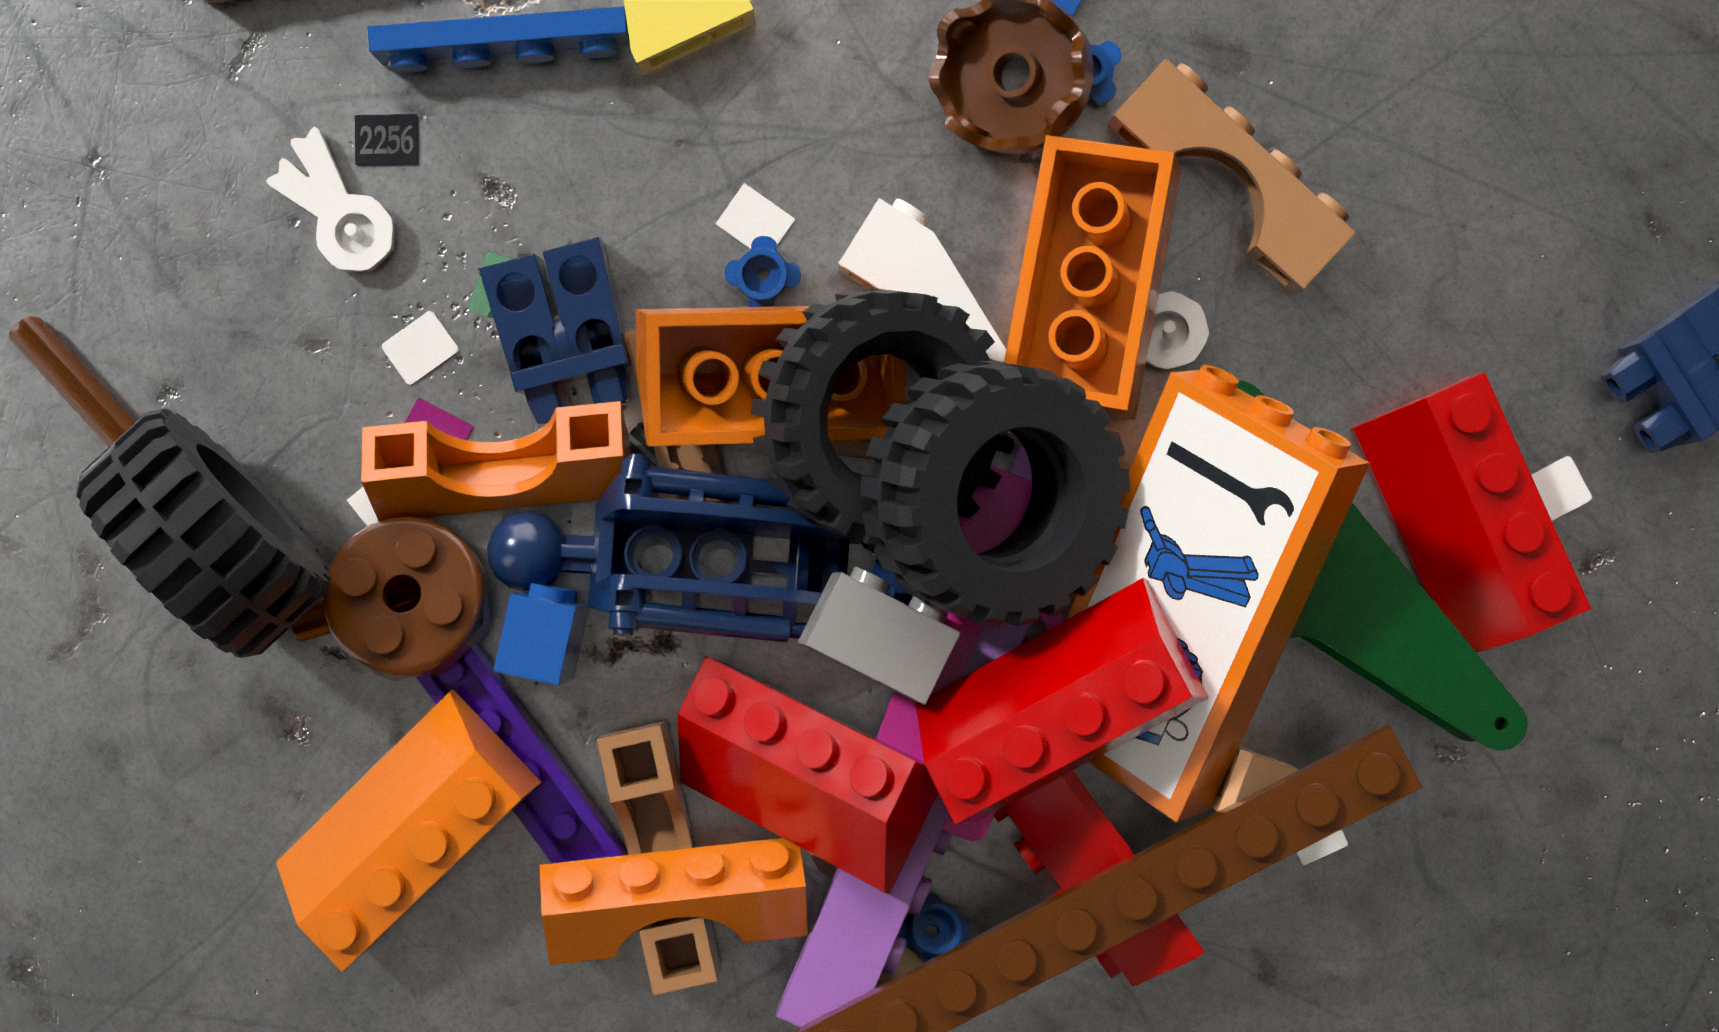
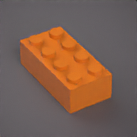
(1094, 267)

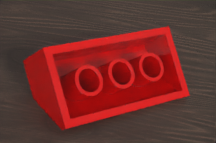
(1471, 514)
(1055, 703)
(802, 773)
(1075, 841)

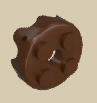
(970, 64)
(438, 629)

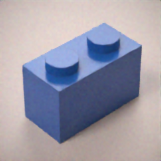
(542, 634)

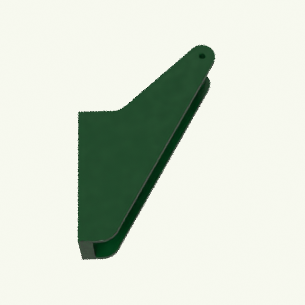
(1394, 635)

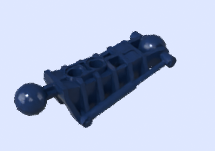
(631, 518)

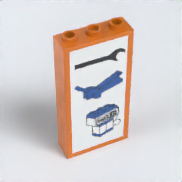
(1231, 534)

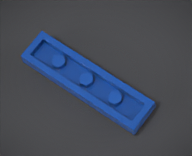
(474, 40)

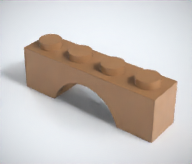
(1292, 226)
(654, 818)

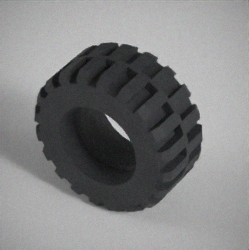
(1070, 506)
(202, 534)

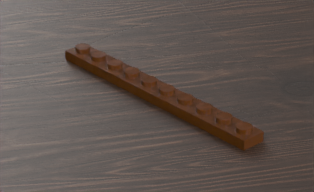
(1136, 892)

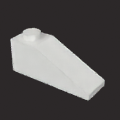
(905, 256)

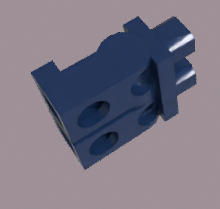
(563, 347)
(1677, 372)

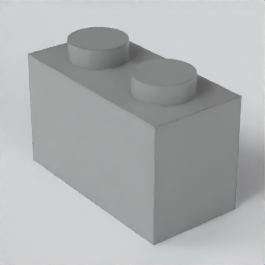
(880, 635)

